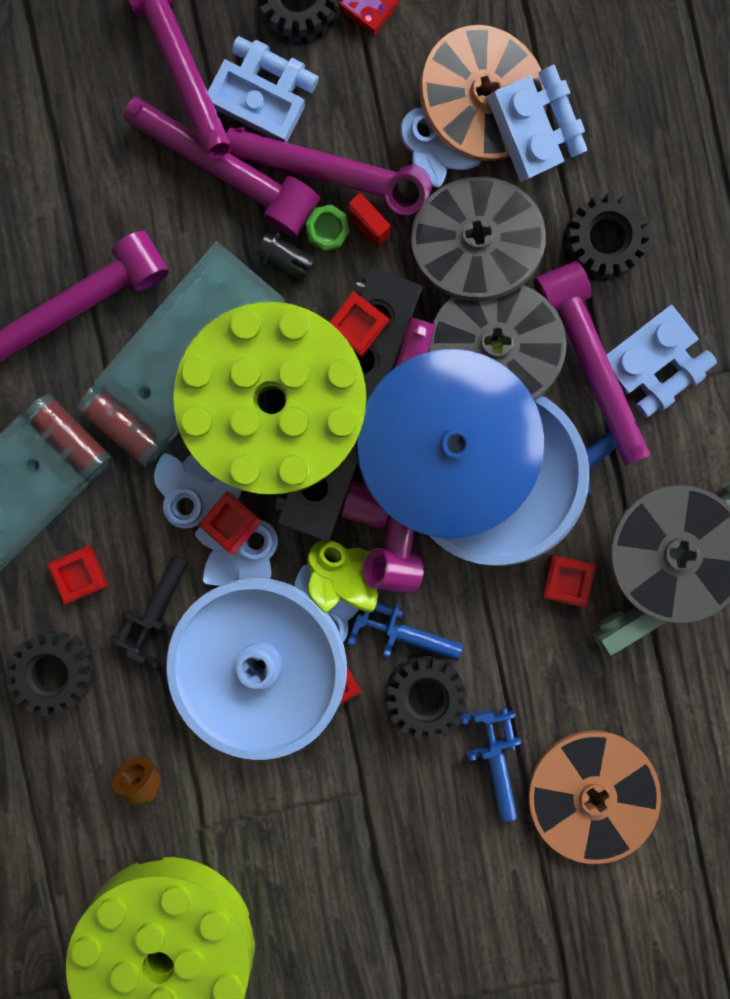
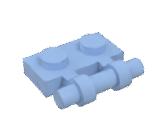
(256, 101)
(526, 126)
(652, 348)

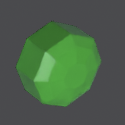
(327, 228)

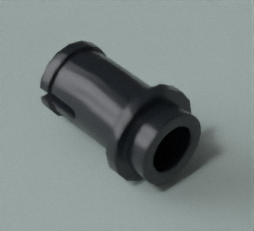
(282, 255)

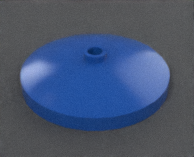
(407, 433)

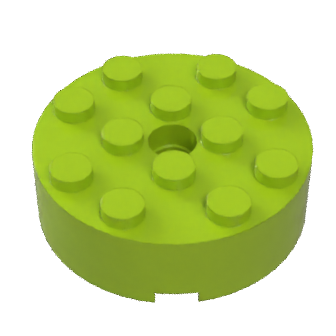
(239, 361)
(166, 909)

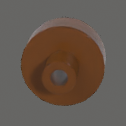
(136, 781)

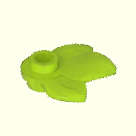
(340, 579)

